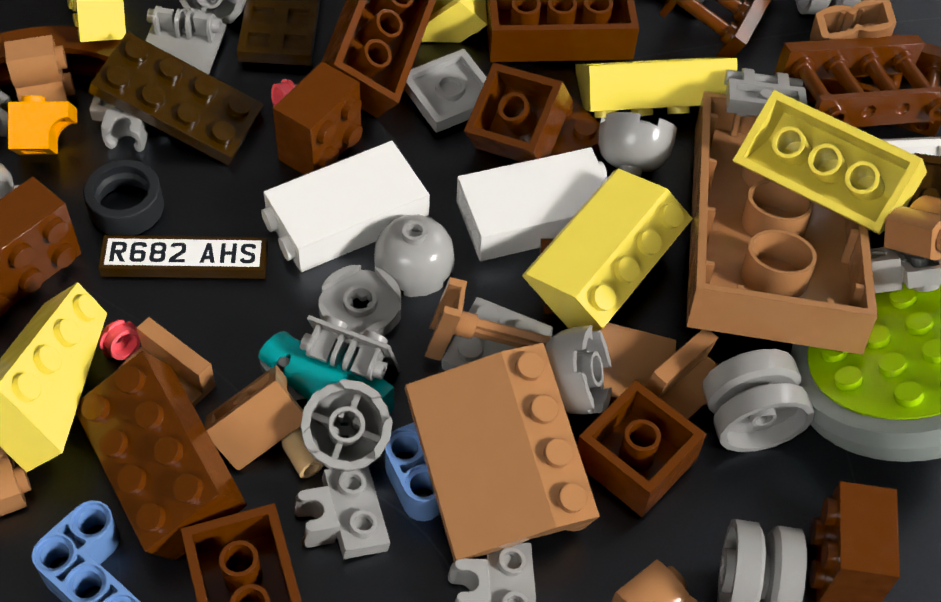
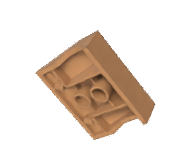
(500, 452)

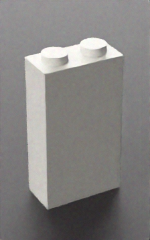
(526, 201)
(343, 205)

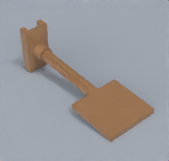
(631, 351)

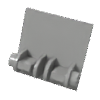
(189, 38)
(365, 355)

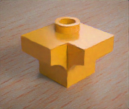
(37, 123)

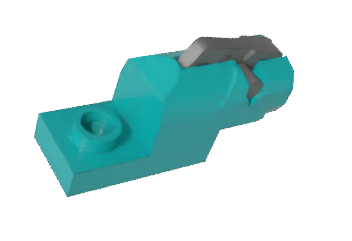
(308, 374)

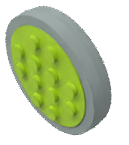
(890, 395)

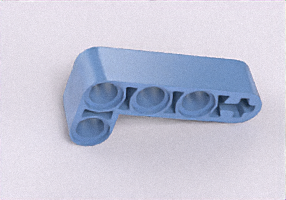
(410, 474)
(83, 554)

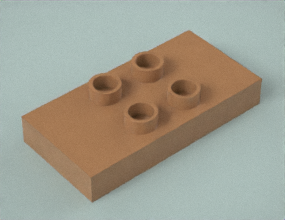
(767, 256)

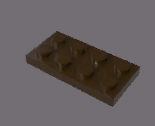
(278, 31)
(176, 98)

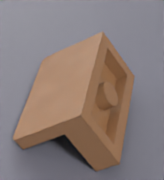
(190, 368)
(681, 376)
(254, 419)

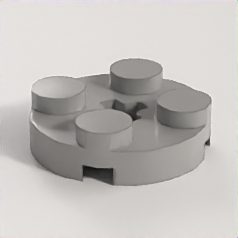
(350, 283)

